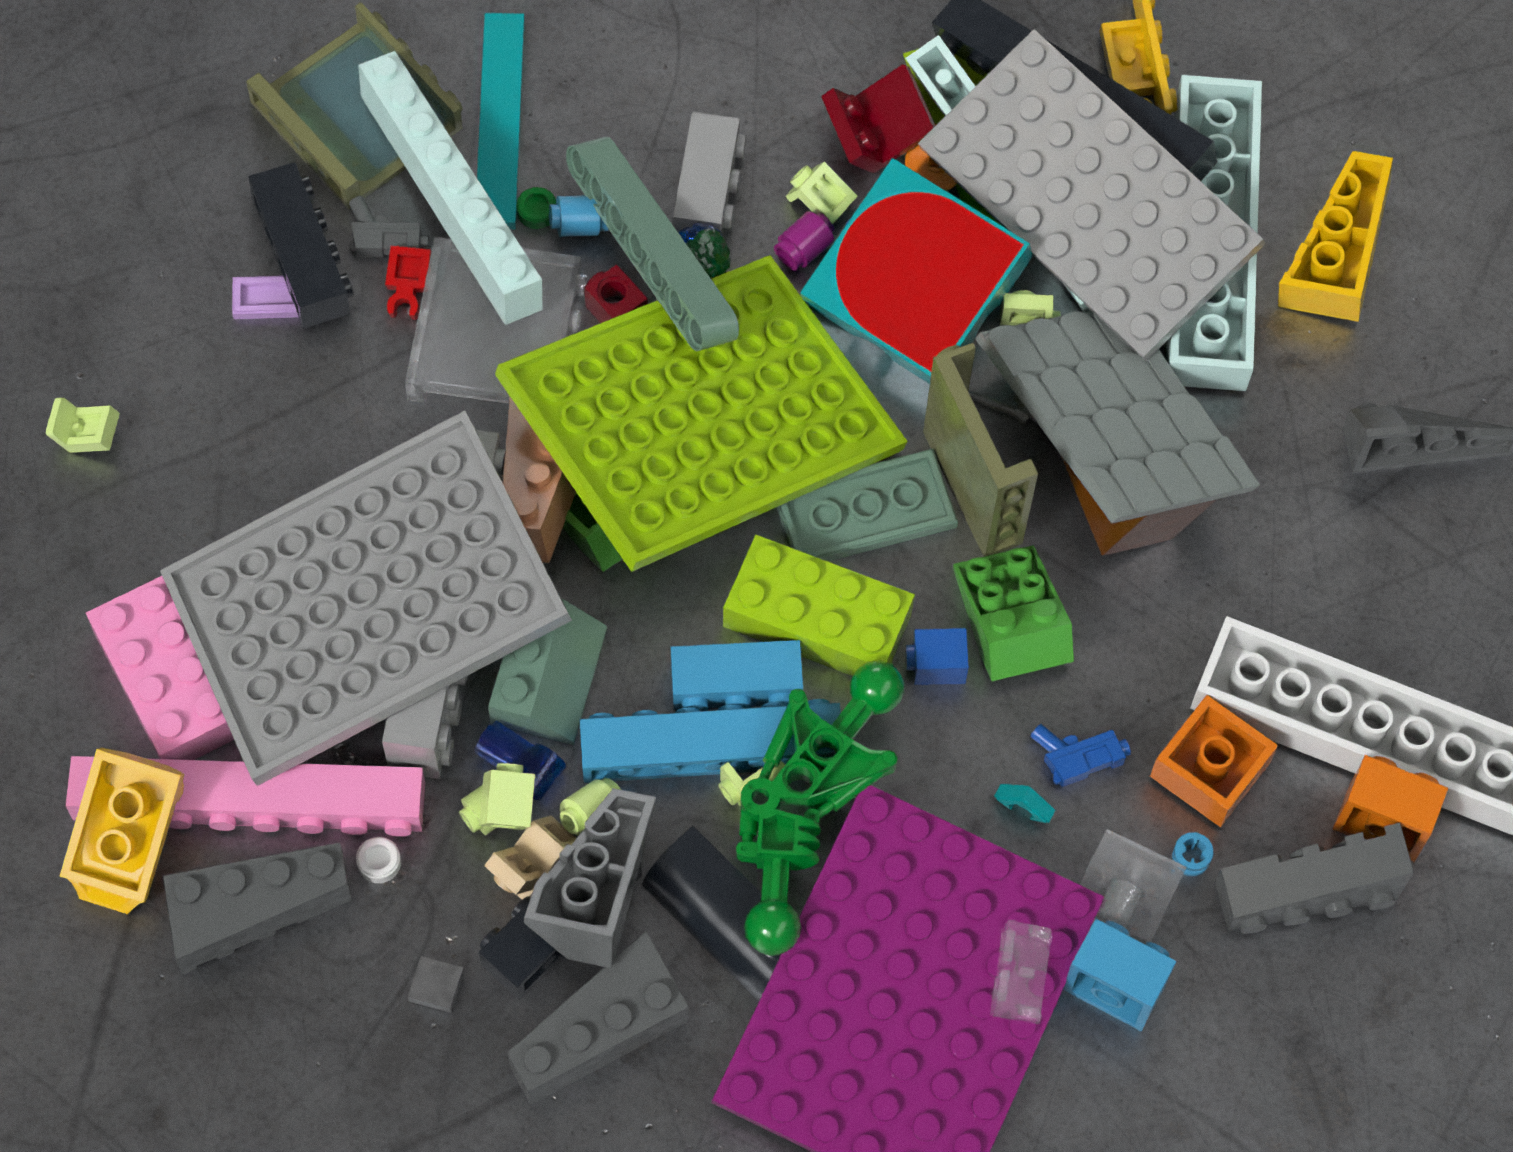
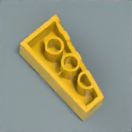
(1338, 253)

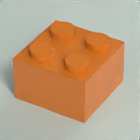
(1213, 760)
(1387, 796)

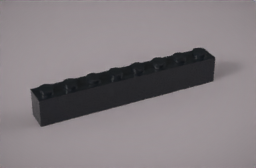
(987, 36)

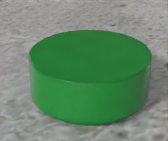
(534, 207)

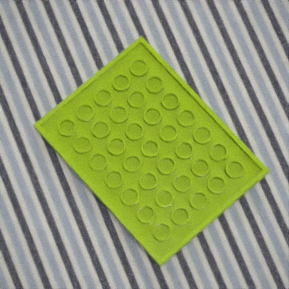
(702, 440)

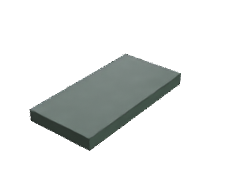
(871, 509)

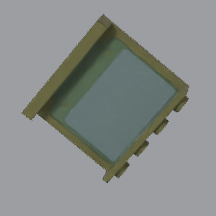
(327, 121)

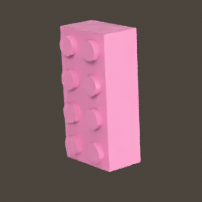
(160, 672)

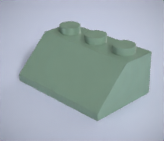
(549, 680)

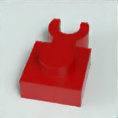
(406, 275)

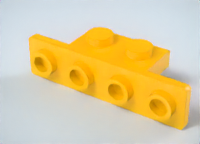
(1136, 58)

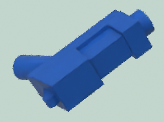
(1075, 760)

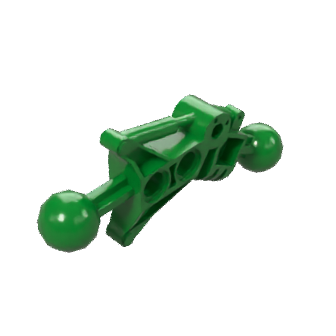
(771, 807)

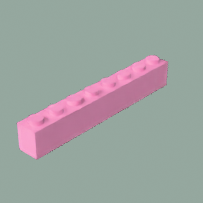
(300, 798)

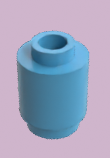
(575, 216)

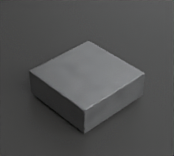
(435, 984)

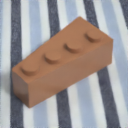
(535, 484)

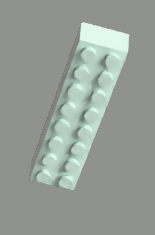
(1218, 340)

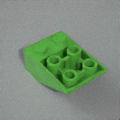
(1014, 613)

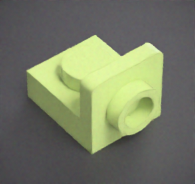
(821, 191)

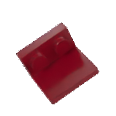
(880, 120)

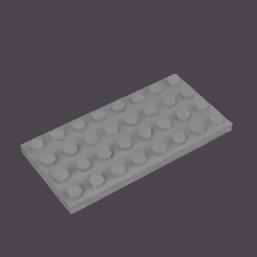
(1091, 194)

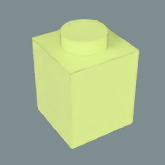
(507, 797)

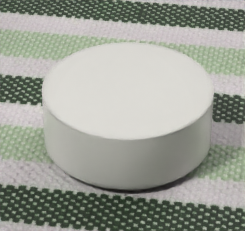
(378, 860)

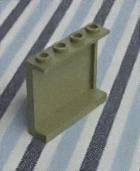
(989, 495)

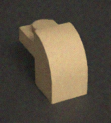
(532, 855)

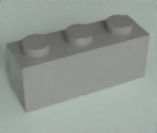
(709, 172)

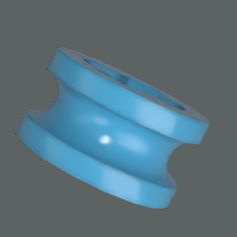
(1194, 840)

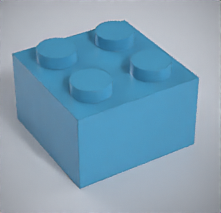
(1119, 973)

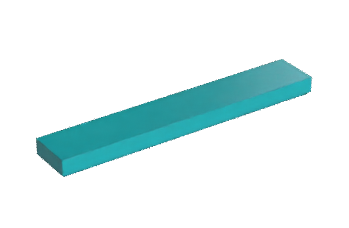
(501, 111)

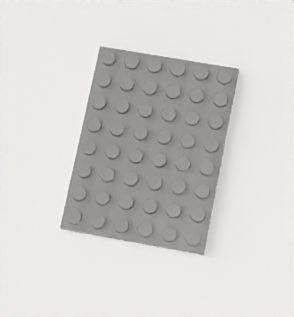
(363, 597)

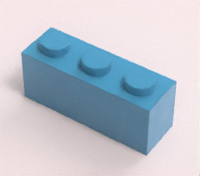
(735, 674)

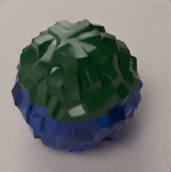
(708, 248)

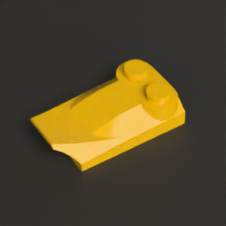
(121, 829)

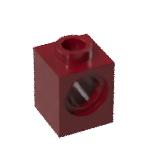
(609, 284)

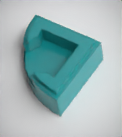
(1026, 798)

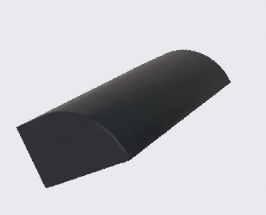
(712, 905)

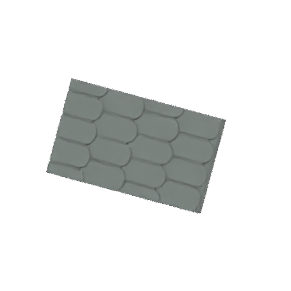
(1124, 428)

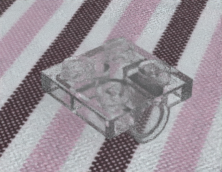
(1134, 884)

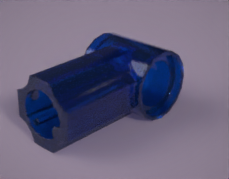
(503, 745)

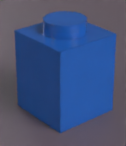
(938, 656)

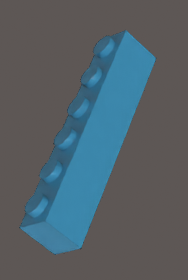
(686, 741)

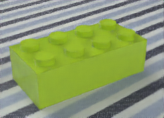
(830, 609)

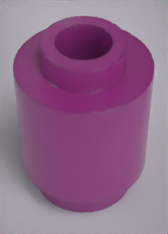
(804, 240)

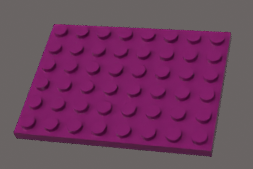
(885, 1000)

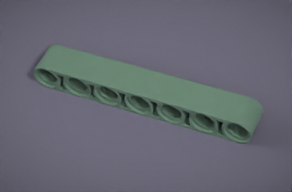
(652, 244)

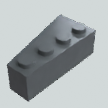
(1315, 882)
(250, 900)
(600, 1022)

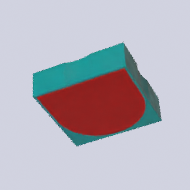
(915, 270)

